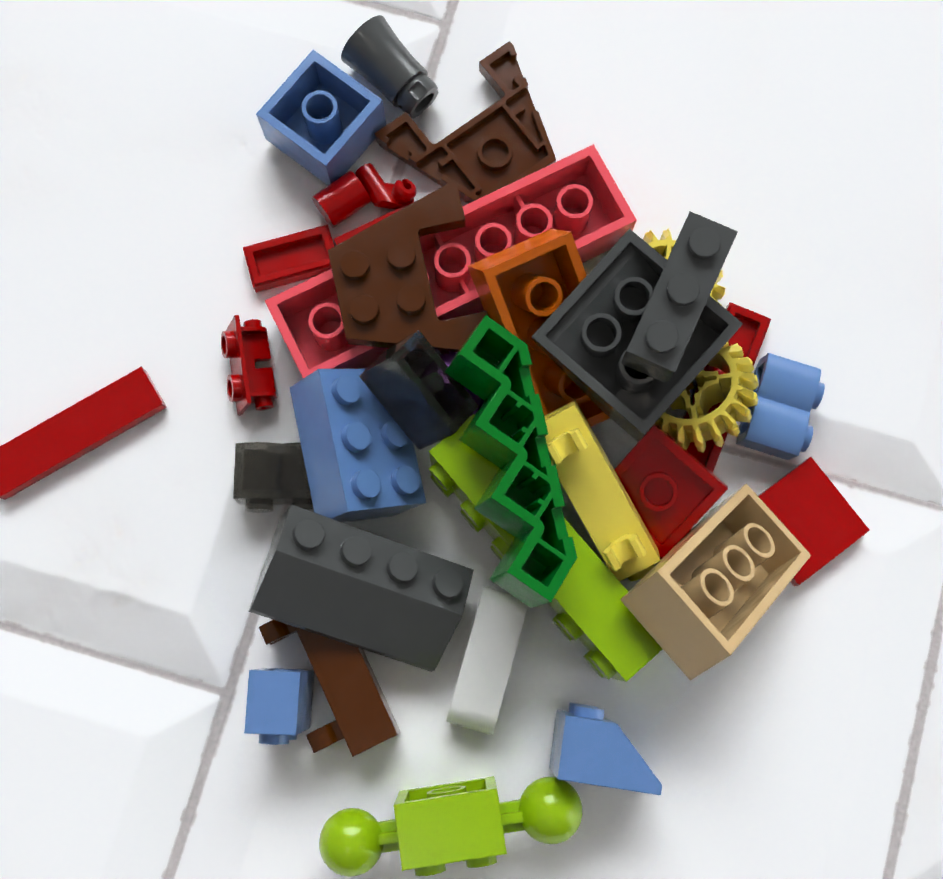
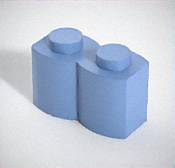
(783, 409)

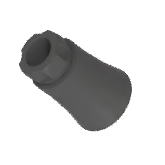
(389, 66)

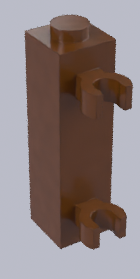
(349, 687)

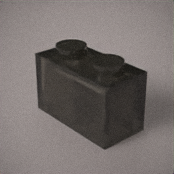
(418, 392)

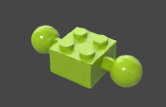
(450, 826)

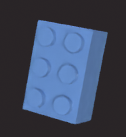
(353, 449)

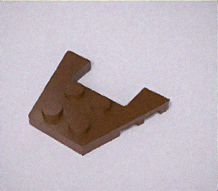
(490, 148)
(385, 279)

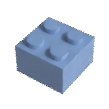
(322, 118)

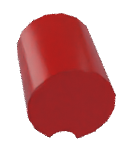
(341, 199)

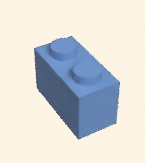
(278, 704)

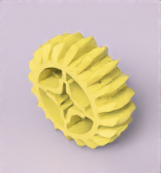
(732, 389)

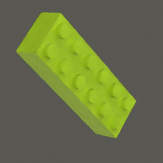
(590, 595)

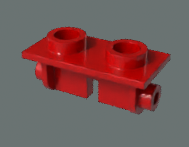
(244, 348)

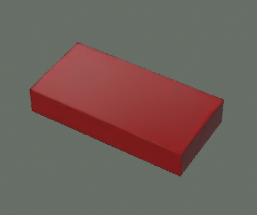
(289, 258)

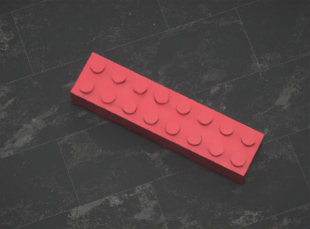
(566, 196)

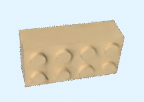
(717, 582)

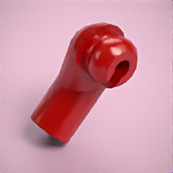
(385, 194)

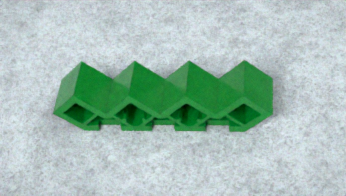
(526, 489)

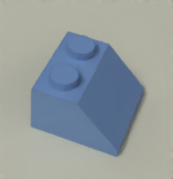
(597, 752)

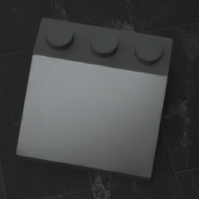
(596, 326)

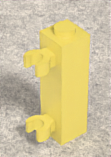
(599, 494)

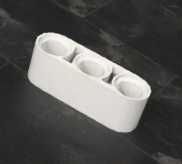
(487, 661)

